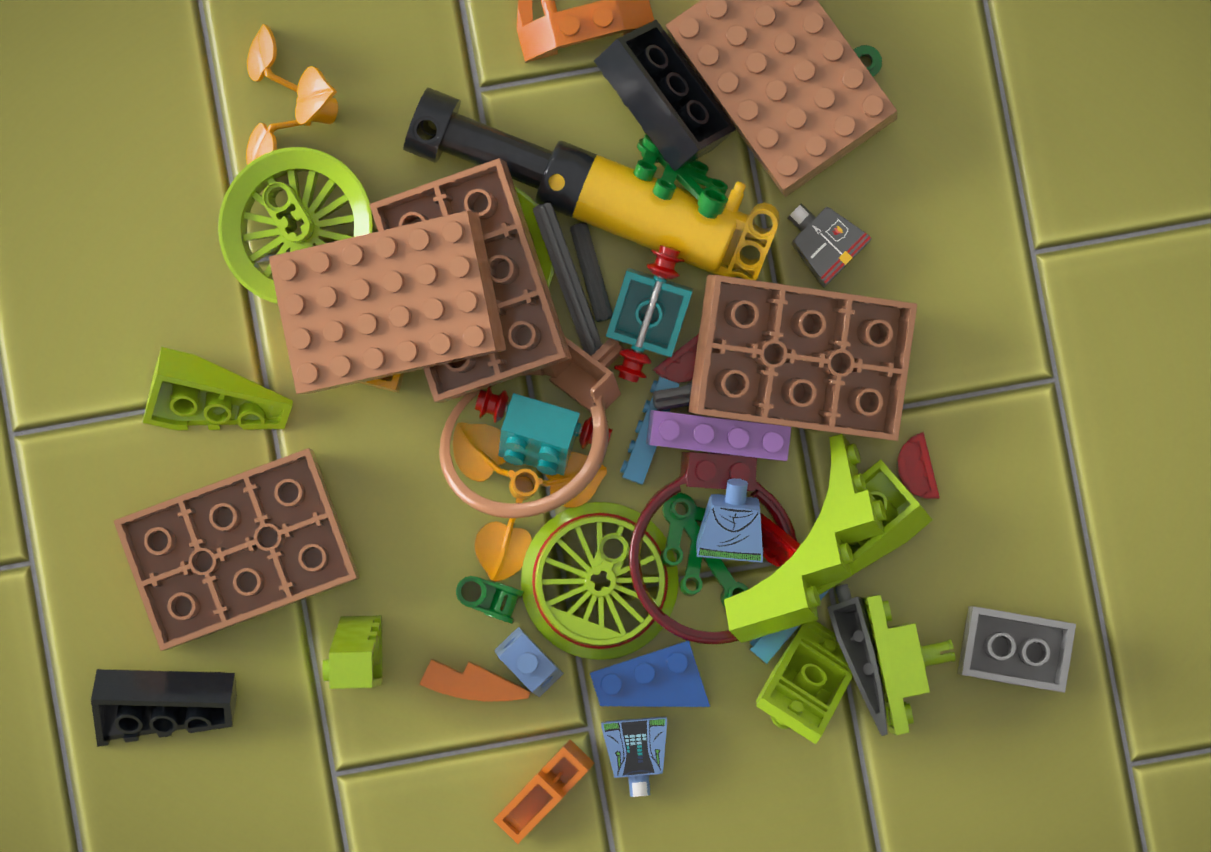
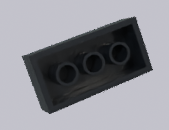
(664, 95)

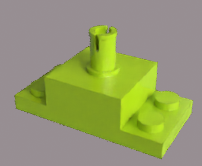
(901, 662)
(806, 682)

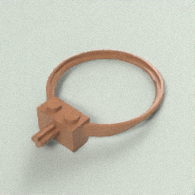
(585, 381)

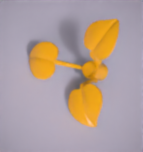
(314, 93)
(499, 546)

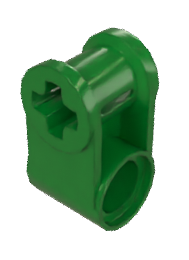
(491, 598)

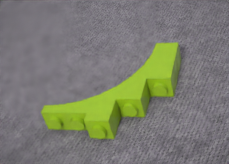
(790, 593)

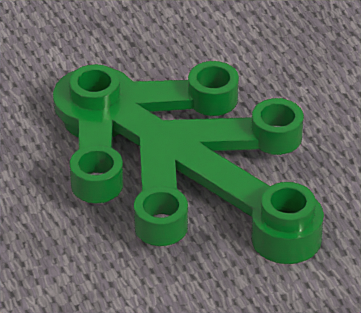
(710, 199)
(690, 526)

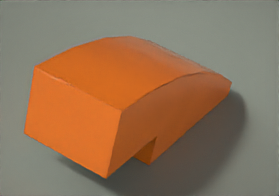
(472, 684)
(544, 791)

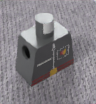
(826, 242)

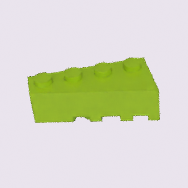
(355, 654)

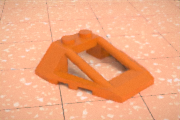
(577, 24)

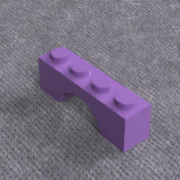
(718, 435)

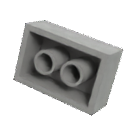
(1016, 649)

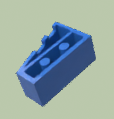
(652, 680)

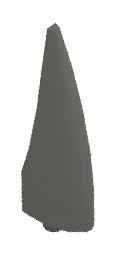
(859, 649)

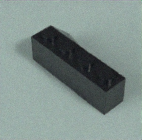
(160, 702)

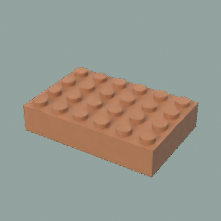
(783, 82)
(521, 291)
(387, 303)
(802, 357)
(236, 549)

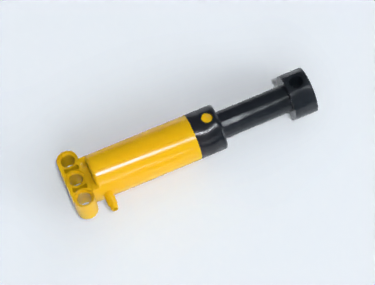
(600, 190)

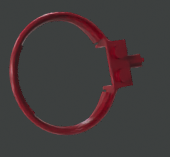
(699, 471)

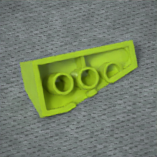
(198, 392)
(902, 523)

